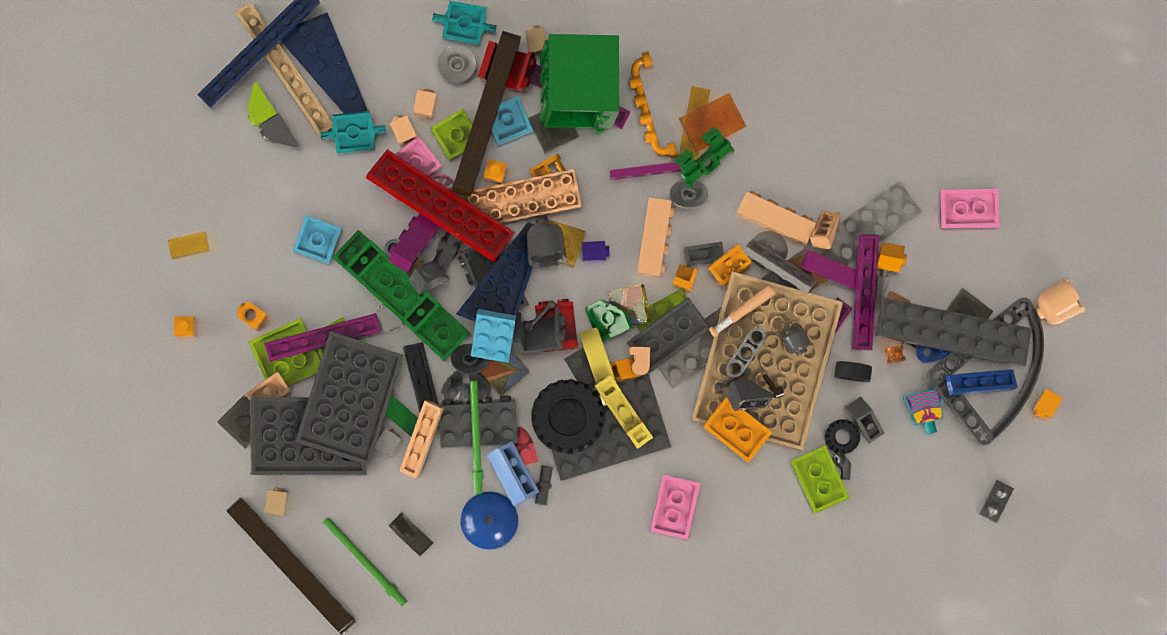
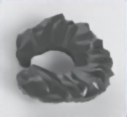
(459, 392)

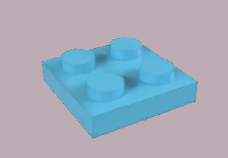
(511, 121)
(317, 239)

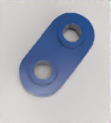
(935, 354)

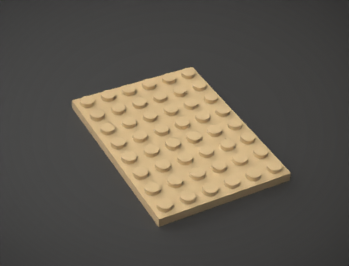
(798, 375)

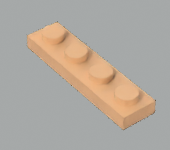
(421, 439)

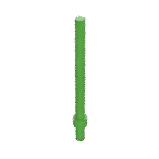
(477, 473)
(391, 589)

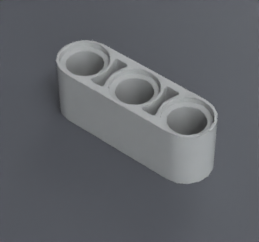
(747, 343)

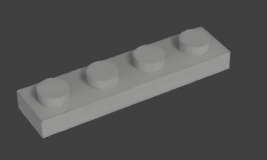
(780, 266)

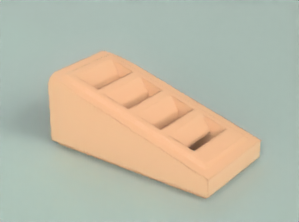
(825, 241)

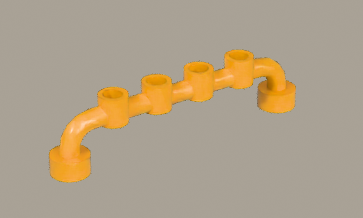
(645, 117)

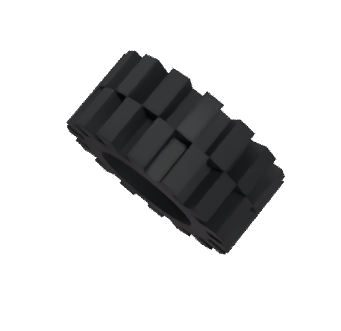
(854, 436)

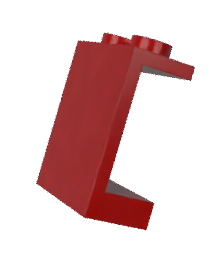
(520, 71)
(570, 329)

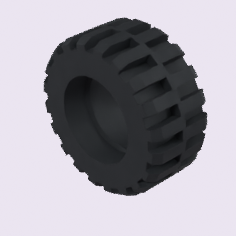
(549, 397)

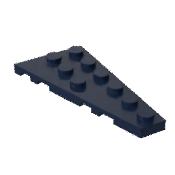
(322, 56)
(504, 283)

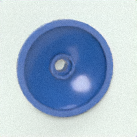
(503, 524)

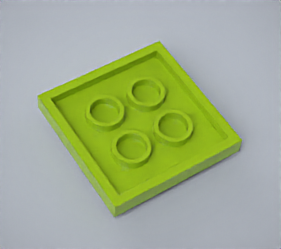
(291, 369)

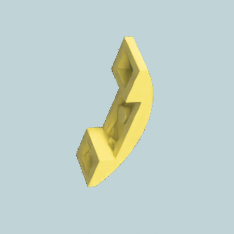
(596, 356)
(623, 411)

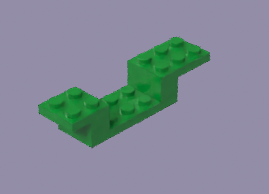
(393, 289)

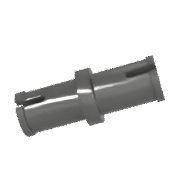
(544, 485)

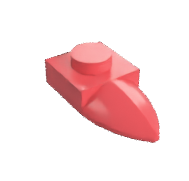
(525, 447)

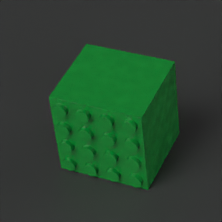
(580, 81)

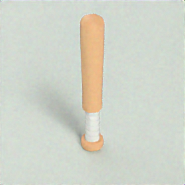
(758, 299)

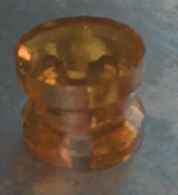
(895, 354)

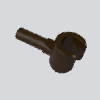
(778, 391)

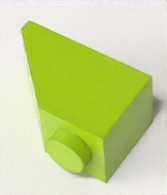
(259, 107)

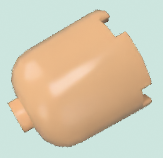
(1059, 303)

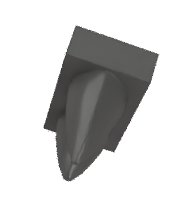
(996, 501)

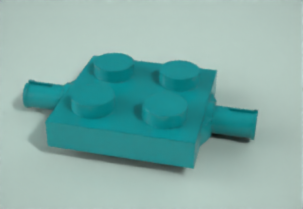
(464, 23)
(353, 131)

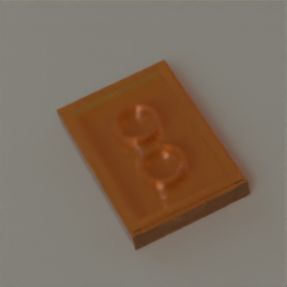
(719, 113)

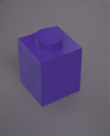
(595, 251)

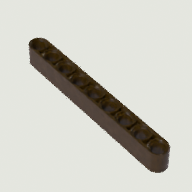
(486, 113)
(291, 566)

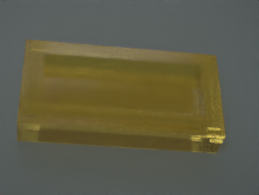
(188, 245)

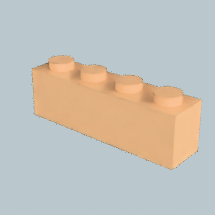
(776, 218)
(654, 237)

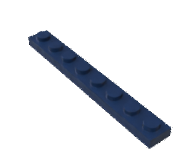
(256, 51)

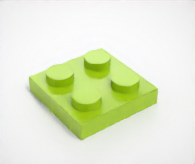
(453, 133)

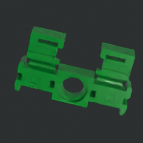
(720, 147)

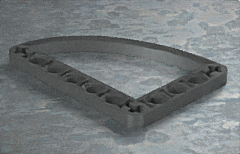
(1035, 368)

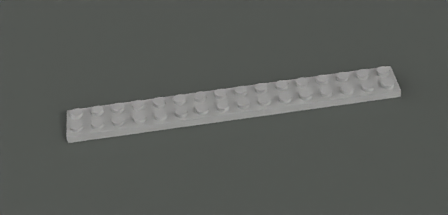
(878, 217)

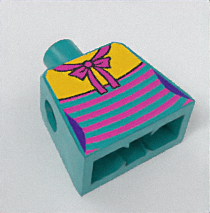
(925, 409)

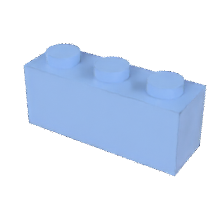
(512, 473)

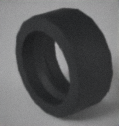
(853, 371)

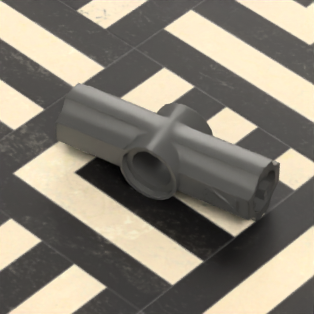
(447, 250)

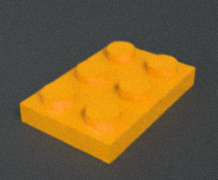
(737, 430)

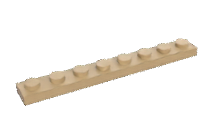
(287, 73)

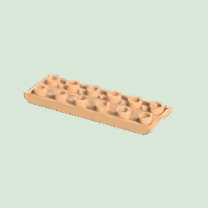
(528, 197)

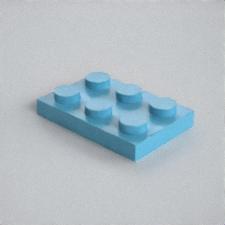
(493, 335)

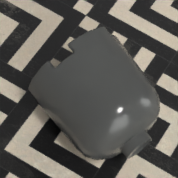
(545, 244)

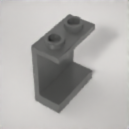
(545, 335)

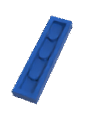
(981, 382)

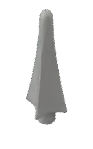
(881, 285)

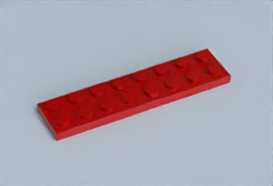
(440, 205)

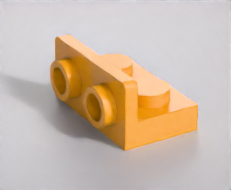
(732, 260)

